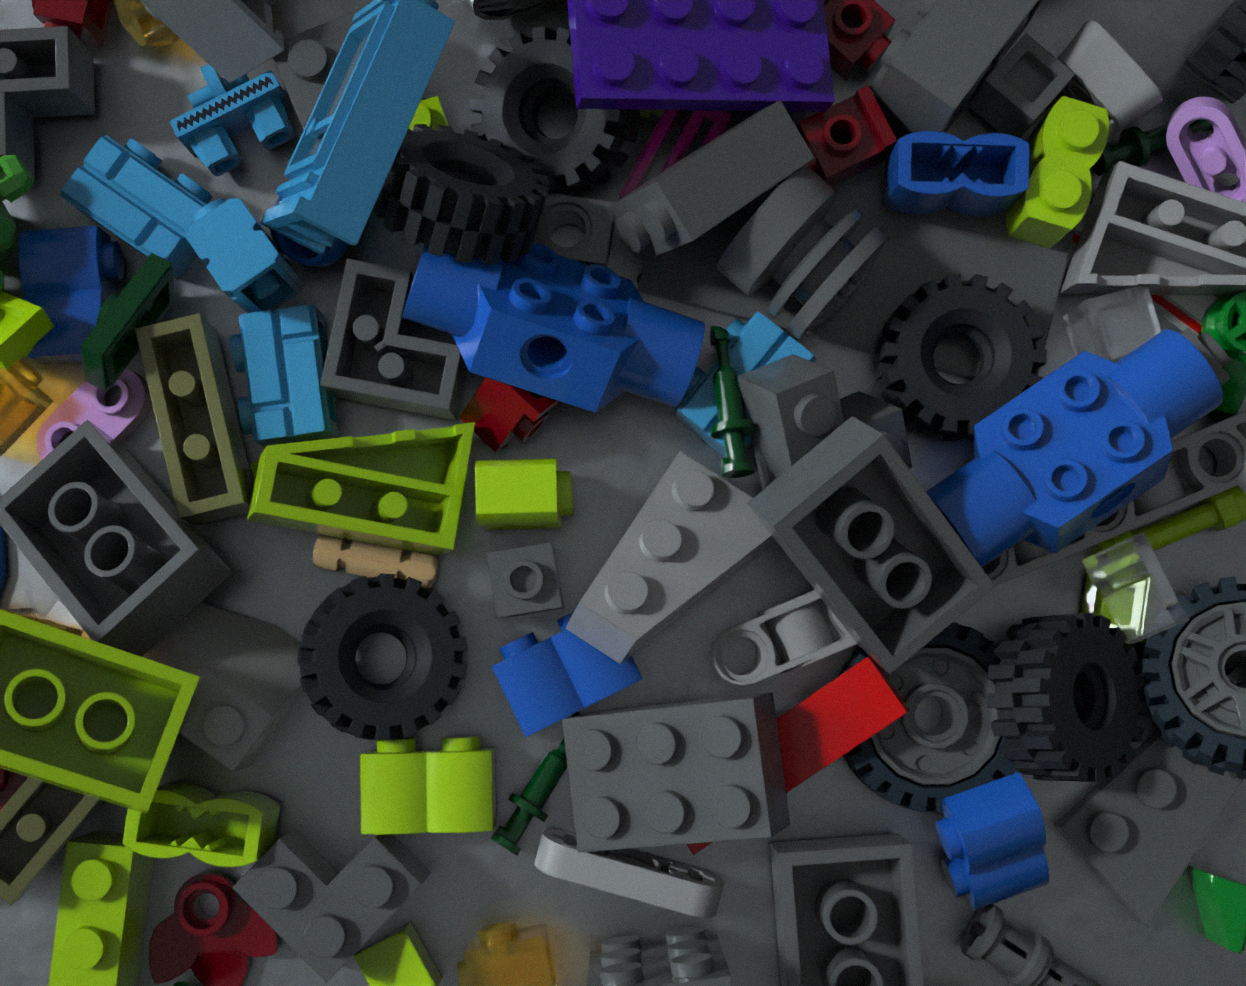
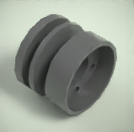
(802, 251)

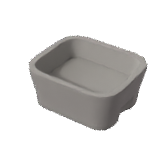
(1108, 77)

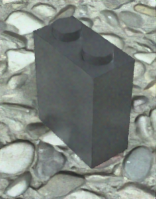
(711, 183)

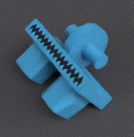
(228, 110)

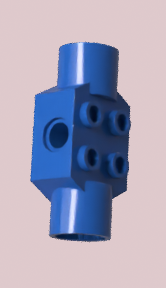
(557, 327)
(1076, 447)

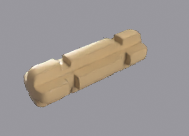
(373, 559)

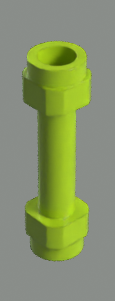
(1217, 511)

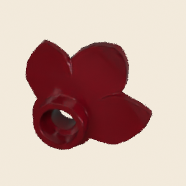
(210, 945)

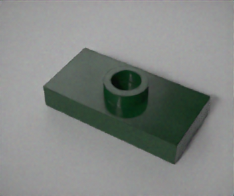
(114, 338)

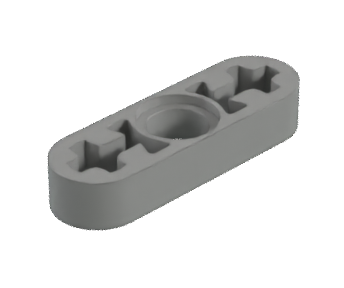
(631, 875)

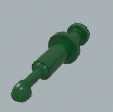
(1137, 146)
(731, 421)
(532, 798)

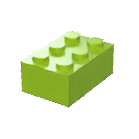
(87, 713)

